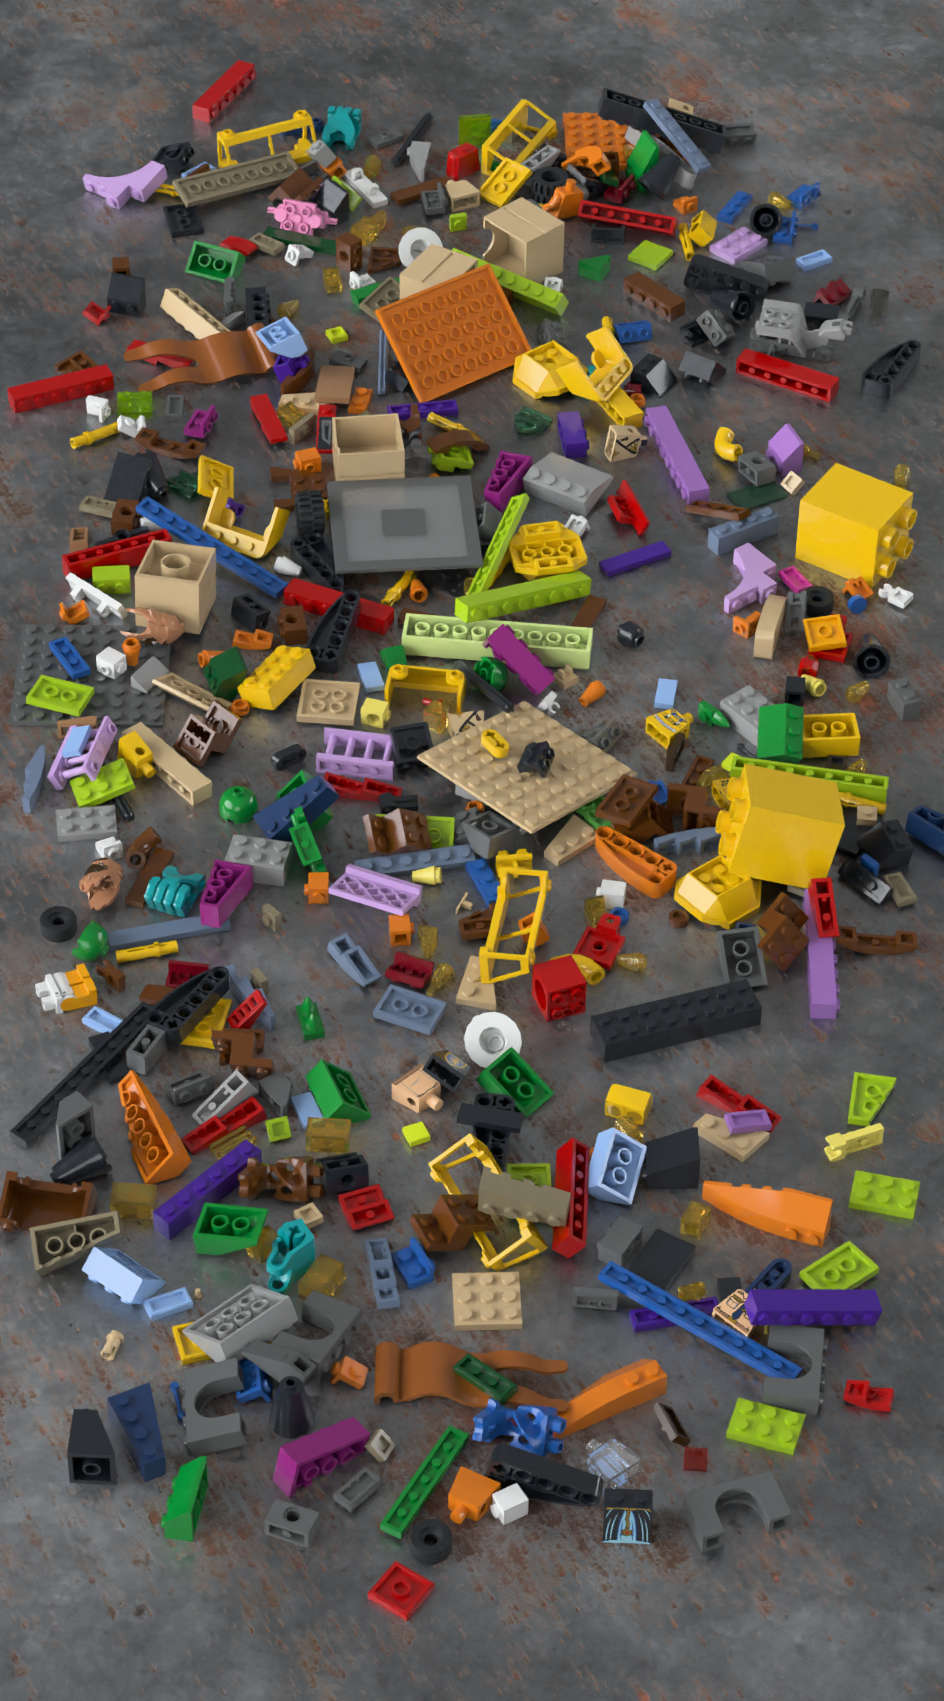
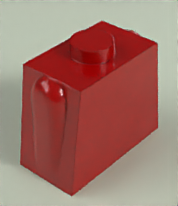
(462, 161)

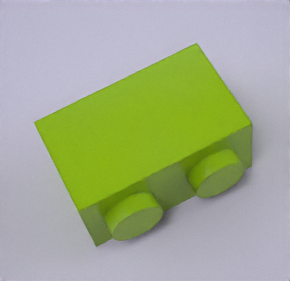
(112, 579)

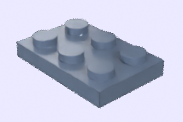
(410, 1009)

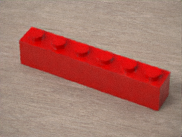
(224, 91)
(629, 217)
(787, 375)
(60, 388)
(121, 552)
(318, 599)
(573, 1177)

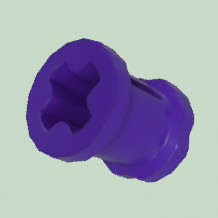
(237, 508)

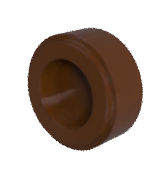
(678, 918)

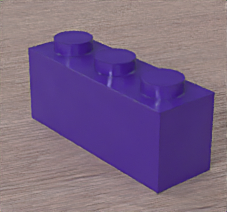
(572, 434)

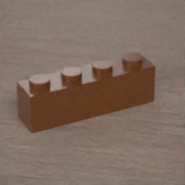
(654, 296)

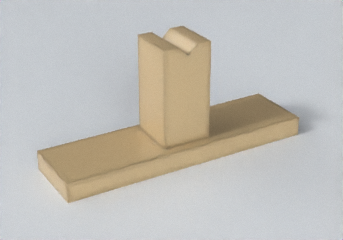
(463, 903)

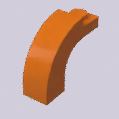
(589, 157)

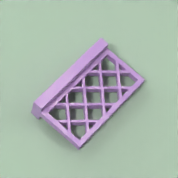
(385, 887)

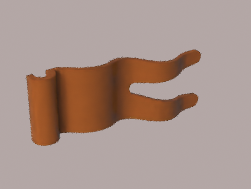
(217, 355)
(429, 1371)

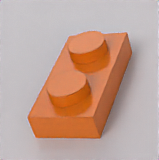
(360, 400)

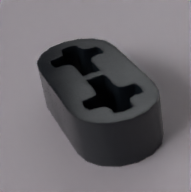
(288, 757)

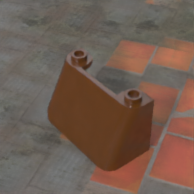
(37, 1203)

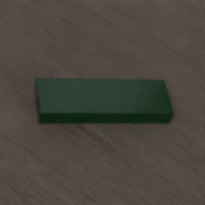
(485, 1378)

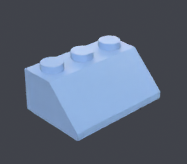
(282, 338)
(615, 1167)
(122, 1275)

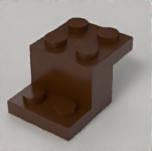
(297, 187)
(208, 733)
(691, 804)
(652, 821)
(397, 832)
(782, 930)
(243, 1053)
(451, 1223)

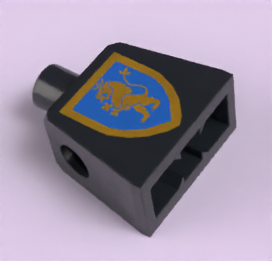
(448, 1069)

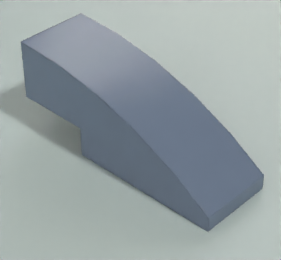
(353, 960)

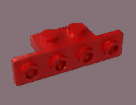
(628, 509)

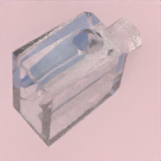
(612, 1462)

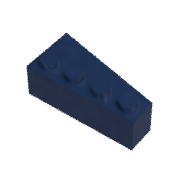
(312, 796)
(927, 827)
(138, 1427)

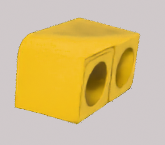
(701, 223)
(628, 1102)

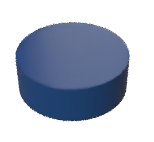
(857, 604)
(623, 913)

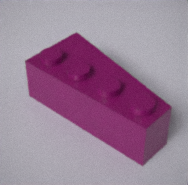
(506, 478)
(519, 659)
(224, 891)
(318, 1454)

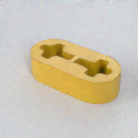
(495, 743)

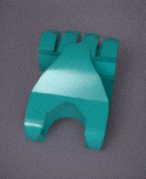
(342, 125)
(175, 892)
(291, 1255)

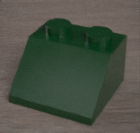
(226, 673)

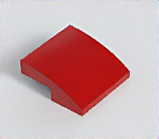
(365, 1207)

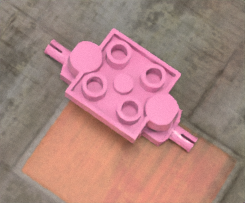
(301, 216)

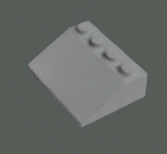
(566, 483)
(245, 1317)

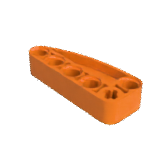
(636, 863)

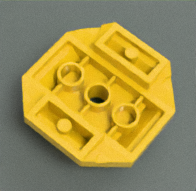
(537, 372)
(546, 550)
(717, 895)

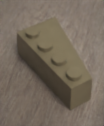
(522, 1199)
(73, 1239)

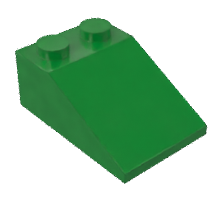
(642, 158)
(515, 1078)
(228, 1228)

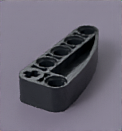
(704, 280)
(890, 369)
(317, 560)
(334, 631)
(188, 1004)
(496, 1141)
(543, 1477)

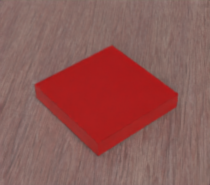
(401, 1590)

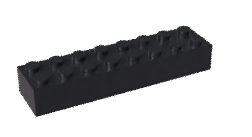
(630, 111)
(675, 1020)

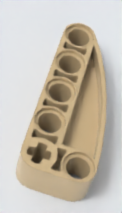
(769, 626)

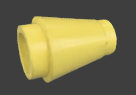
(814, 685)
(429, 875)

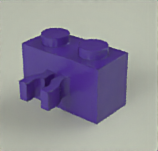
(289, 366)

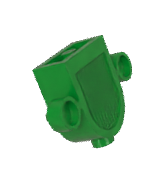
(305, 842)

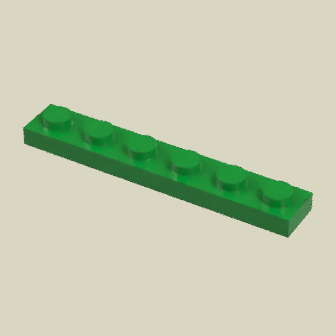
(424, 1482)

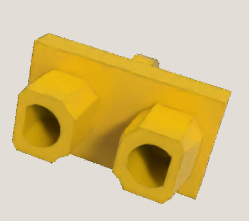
(520, 860)

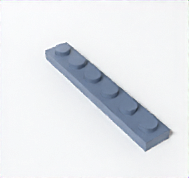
(677, 135)
(407, 862)

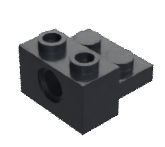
(340, 1165)

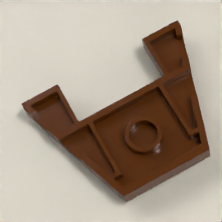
(298, 482)

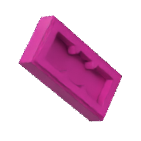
(794, 579)

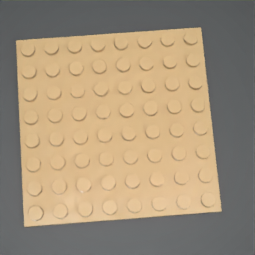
(574, 778)

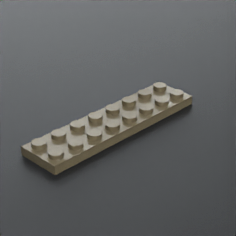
(235, 179)

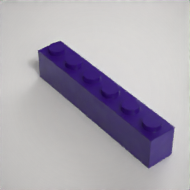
(207, 1188)
(813, 1307)

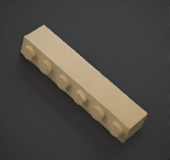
(190, 314)
(174, 768)

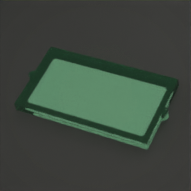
(755, 496)

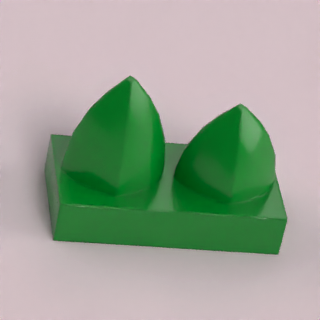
(310, 1020)

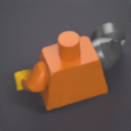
(566, 200)

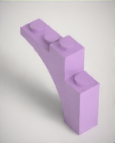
(120, 189)
(757, 581)

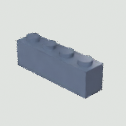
(748, 530)

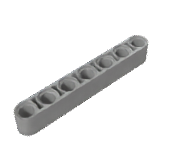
(685, 174)

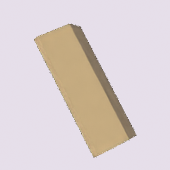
(188, 691)

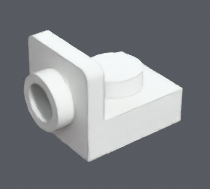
(297, 252)
(360, 281)
(554, 283)
(98, 406)
(129, 426)
(577, 524)
(110, 848)

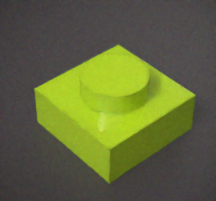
(458, 222)
(278, 1128)

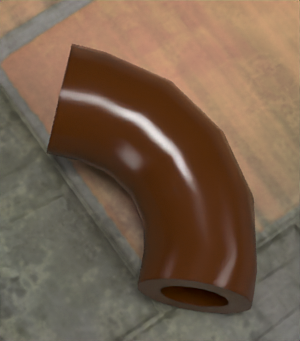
(141, 848)

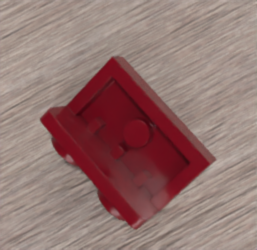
(622, 192)
(834, 293)
(410, 970)
(182, 971)

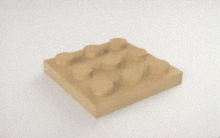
(328, 702)
(486, 1301)

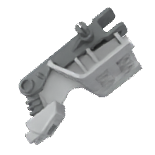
(785, 332)

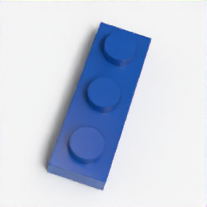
(734, 207)
(69, 658)
(483, 879)

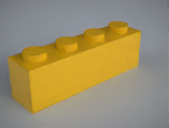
(623, 409)

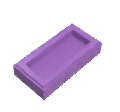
(747, 1121)

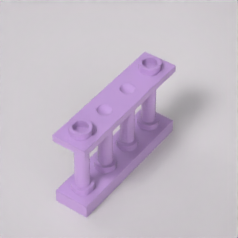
(92, 761)
(356, 766)

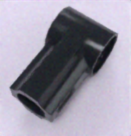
(389, 802)

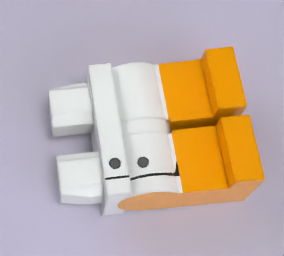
(67, 990)

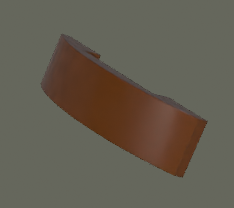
(296, 383)
(456, 438)
(169, 448)
(877, 944)

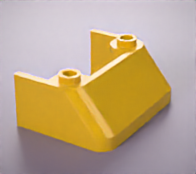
(610, 372)
(220, 524)
(426, 679)

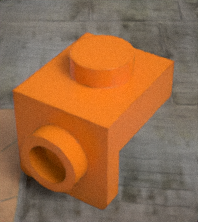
(74, 613)
(349, 1372)

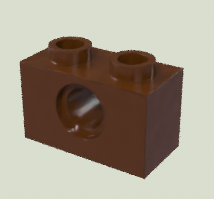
(349, 252)
(125, 516)
(292, 625)

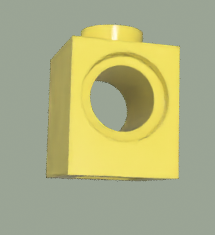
(375, 713)

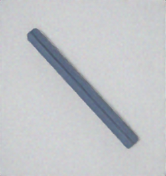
(383, 363)

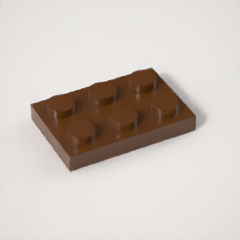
(626, 800)

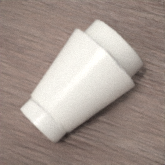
(286, 566)

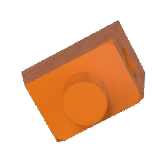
(471, 1495)

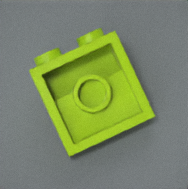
(456, 457)

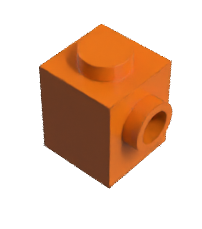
(335, 168)
(307, 460)
(317, 888)
(400, 930)
(543, 934)

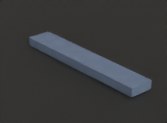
(161, 932)

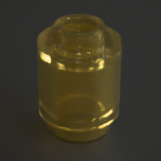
(371, 166)
(629, 1127)

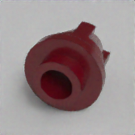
(632, 389)

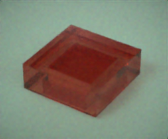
(695, 1459)

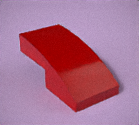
(239, 244)
(863, 1395)

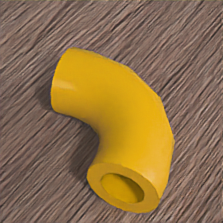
(724, 445)
(589, 968)

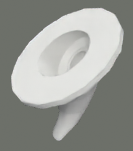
(415, 242)
(490, 1037)

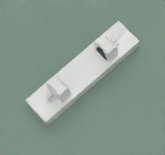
(365, 187)
(106, 604)

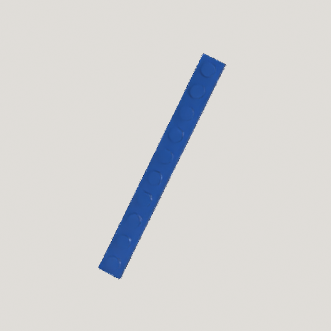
(224, 555)
(698, 1322)

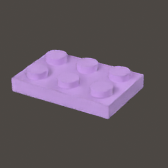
(738, 245)

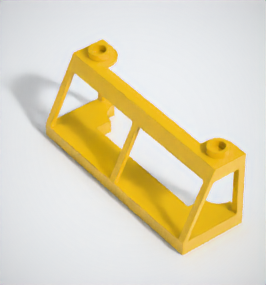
(301, 119)
(516, 119)
(489, 953)
(528, 1229)

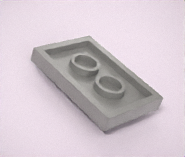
(86, 823)

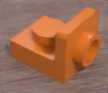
(686, 205)
(858, 587)
(747, 626)

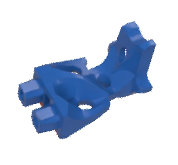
(539, 1433)

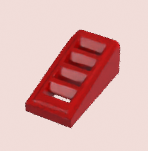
(242, 1016)

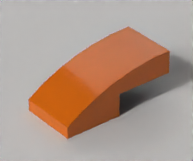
(257, 641)

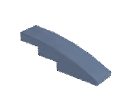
(34, 780)
(684, 842)
(243, 989)
(382, 1273)

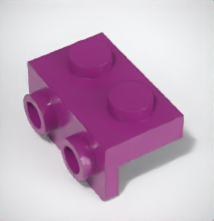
(201, 422)

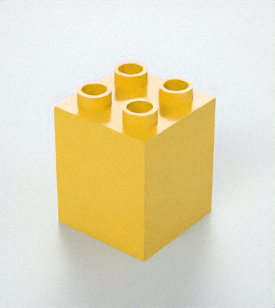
(855, 525)
(780, 826)

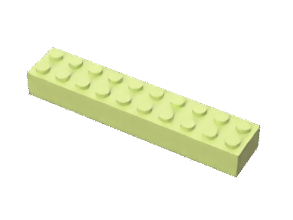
(455, 639)

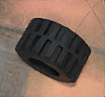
(545, 181)
(309, 512)

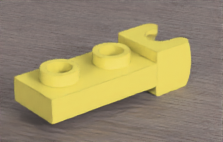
(853, 1141)

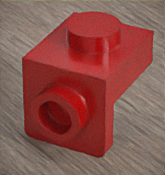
(96, 313)

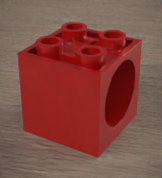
(559, 988)

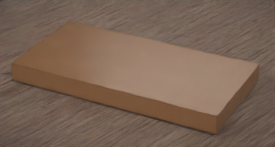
(335, 384)

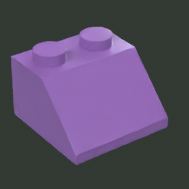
(786, 450)

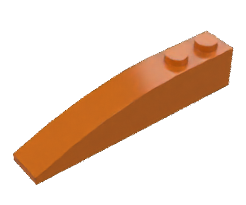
(154, 1139)
(782, 1213)
(614, 1395)

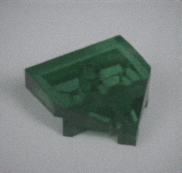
(532, 421)
(184, 483)

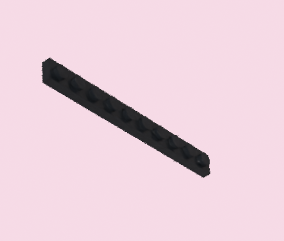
(82, 1075)

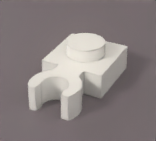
(896, 596)

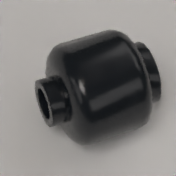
(630, 635)

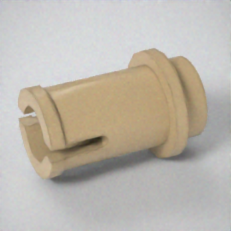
(112, 1344)

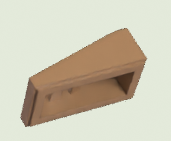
(79, 539)
(83, 721)

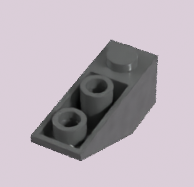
(279, 1361)

